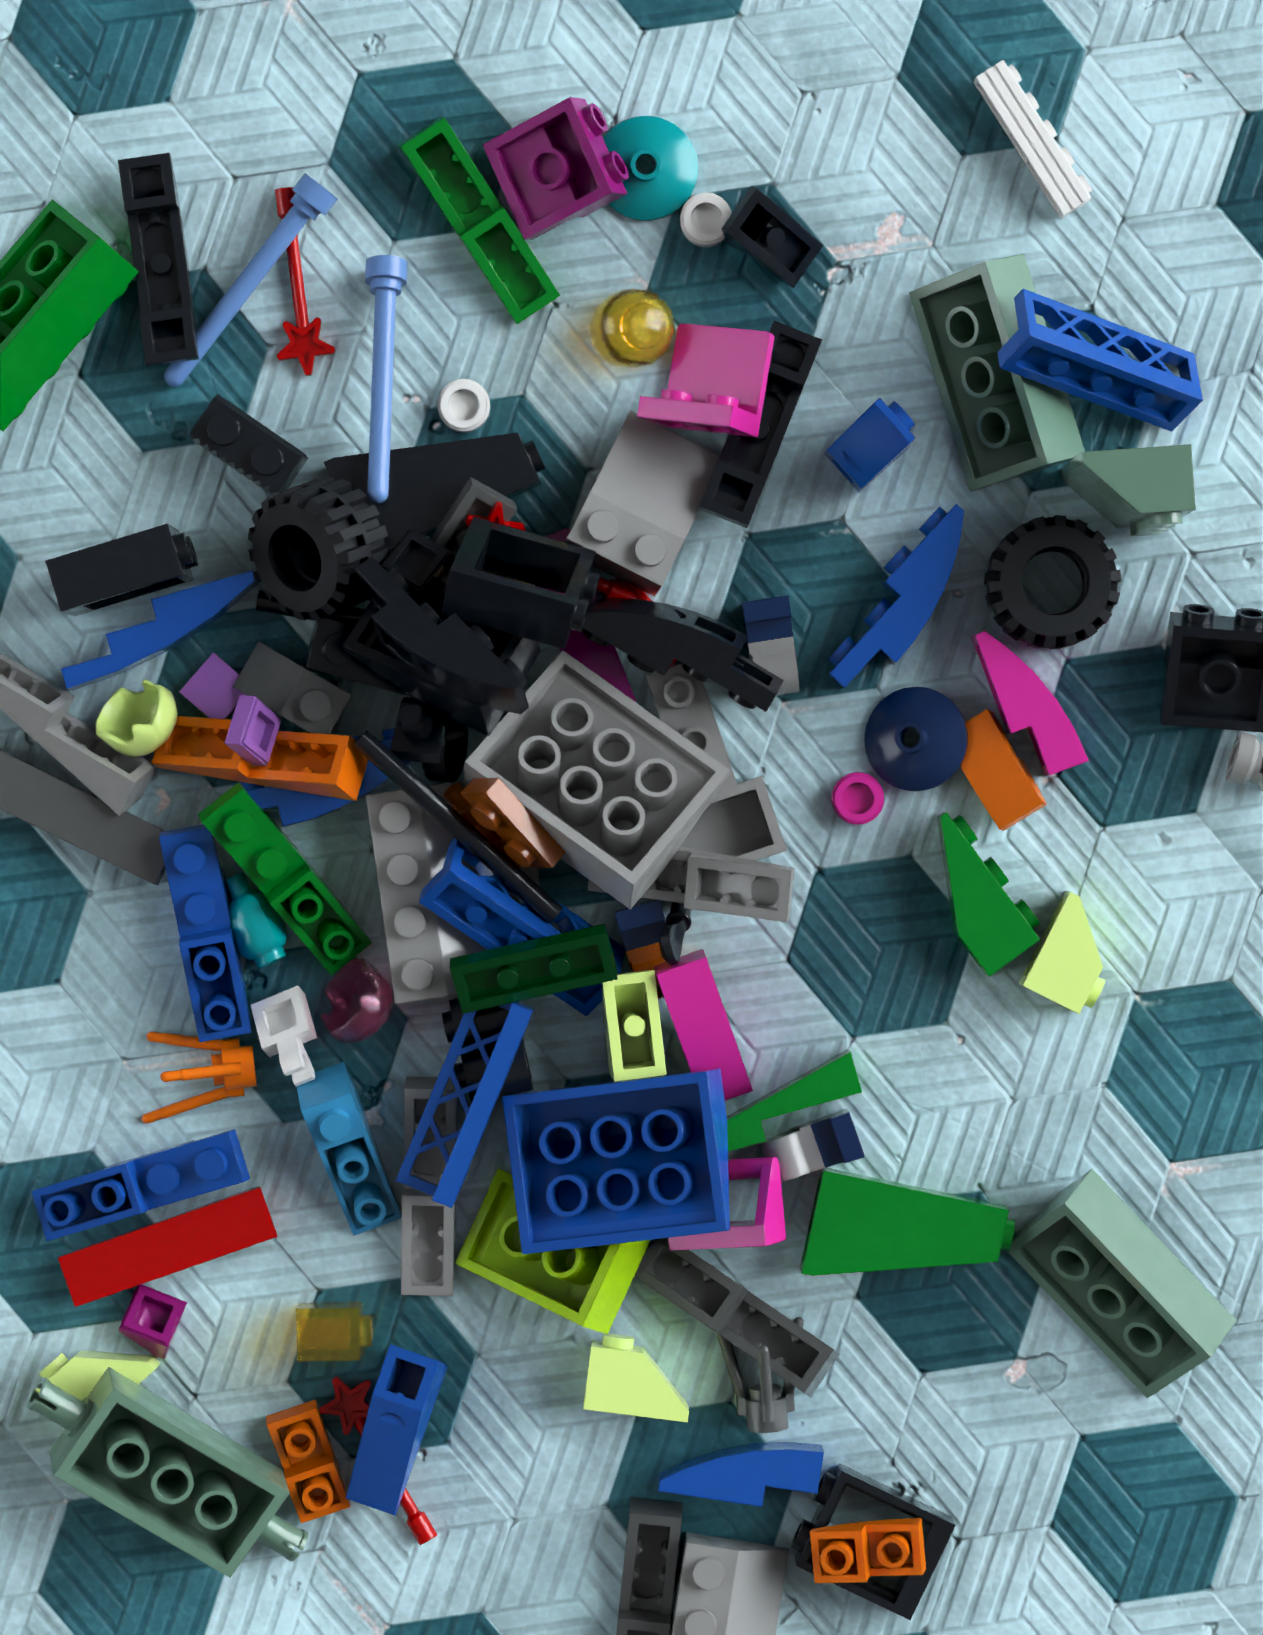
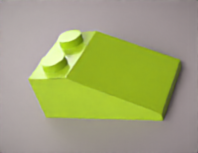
(574, 1283)

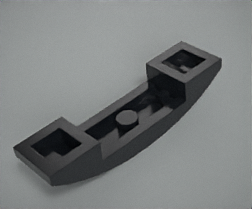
(160, 258)
(748, 460)

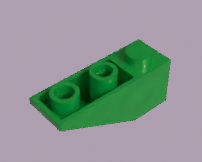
(981, 910)

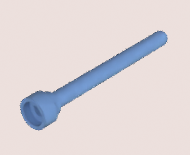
(308, 203)
(385, 277)

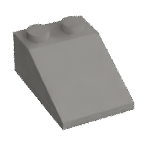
(643, 503)

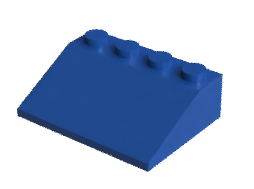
(619, 1161)

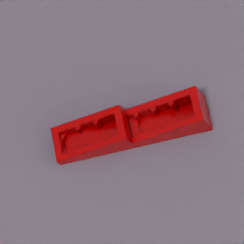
(167, 1246)

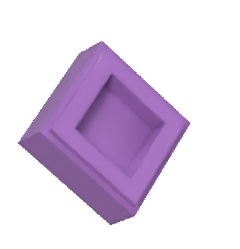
(213, 688)
(253, 730)

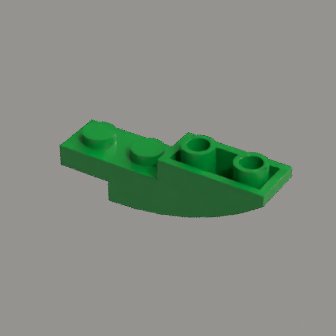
(285, 878)

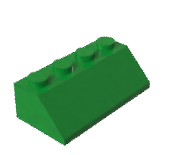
(50, 298)

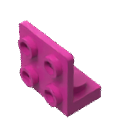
(714, 381)

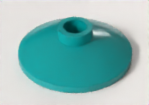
(676, 169)

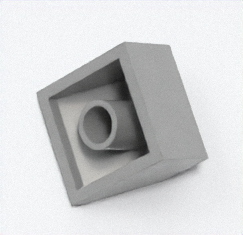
(728, 1587)

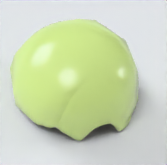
(137, 720)

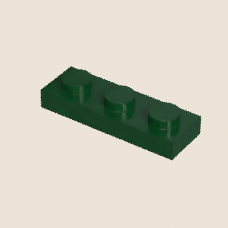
(533, 968)

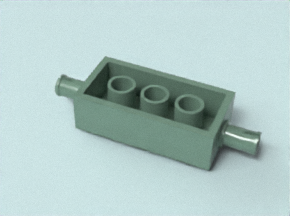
(167, 1471)

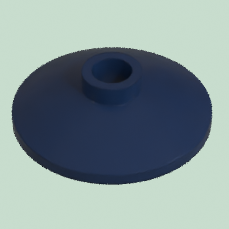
(940, 744)

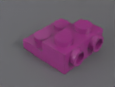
(557, 166)

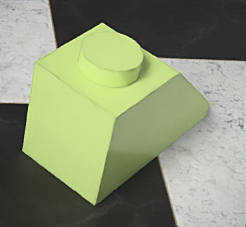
(1066, 959)
(633, 1026)
(85, 1369)
(630, 1382)

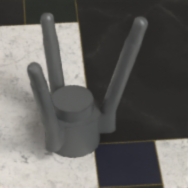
(766, 1406)

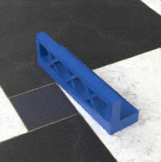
(1103, 371)
(493, 919)
(477, 1114)

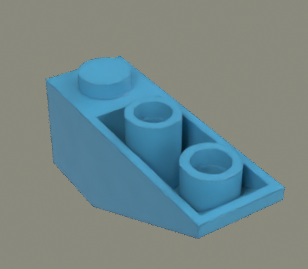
(348, 1149)

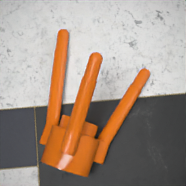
(231, 1068)

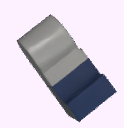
(771, 639)
(814, 1145)

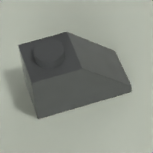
(292, 690)

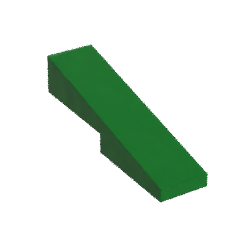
(479, 219)
(822, 1084)

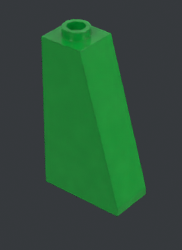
(890, 1225)

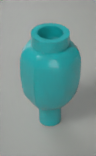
(255, 924)

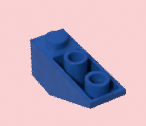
(872, 443)
(394, 1428)

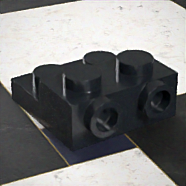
(1214, 670)

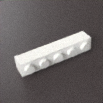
(1033, 138)

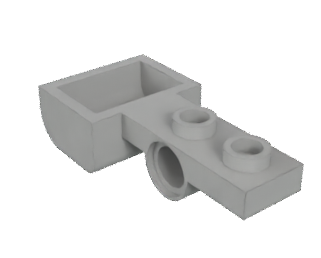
(741, 814)

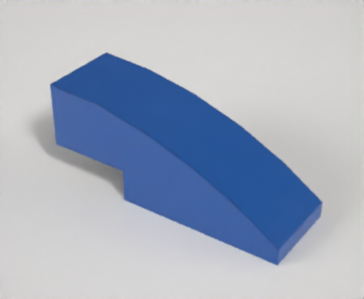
(744, 1471)

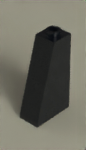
(431, 476)

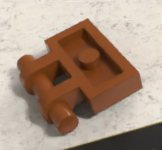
(504, 822)

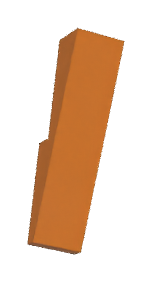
(297, 762)

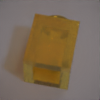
(332, 1331)

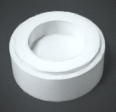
(703, 219)
(464, 405)

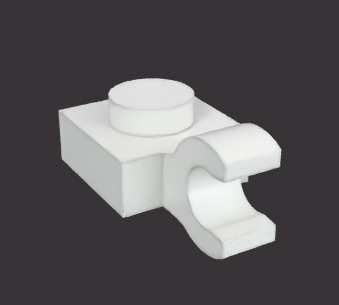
(282, 1028)

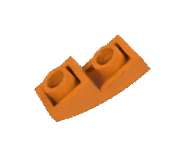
(998, 774)
(308, 1461)
(868, 1549)

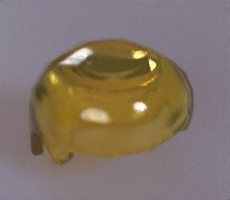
(632, 328)

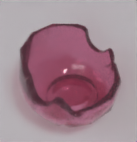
(359, 1002)

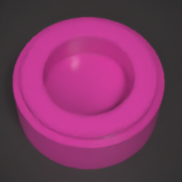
(857, 798)

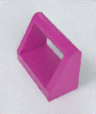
(769, 1219)

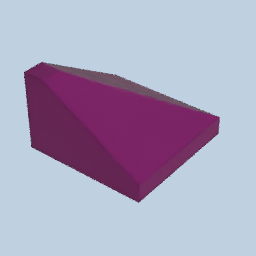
(152, 1319)

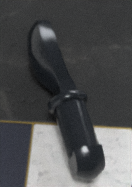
(673, 932)

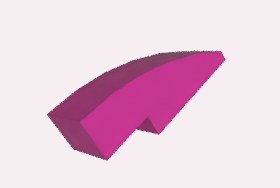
(1029, 704)
(702, 1021)

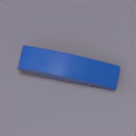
(177, 619)

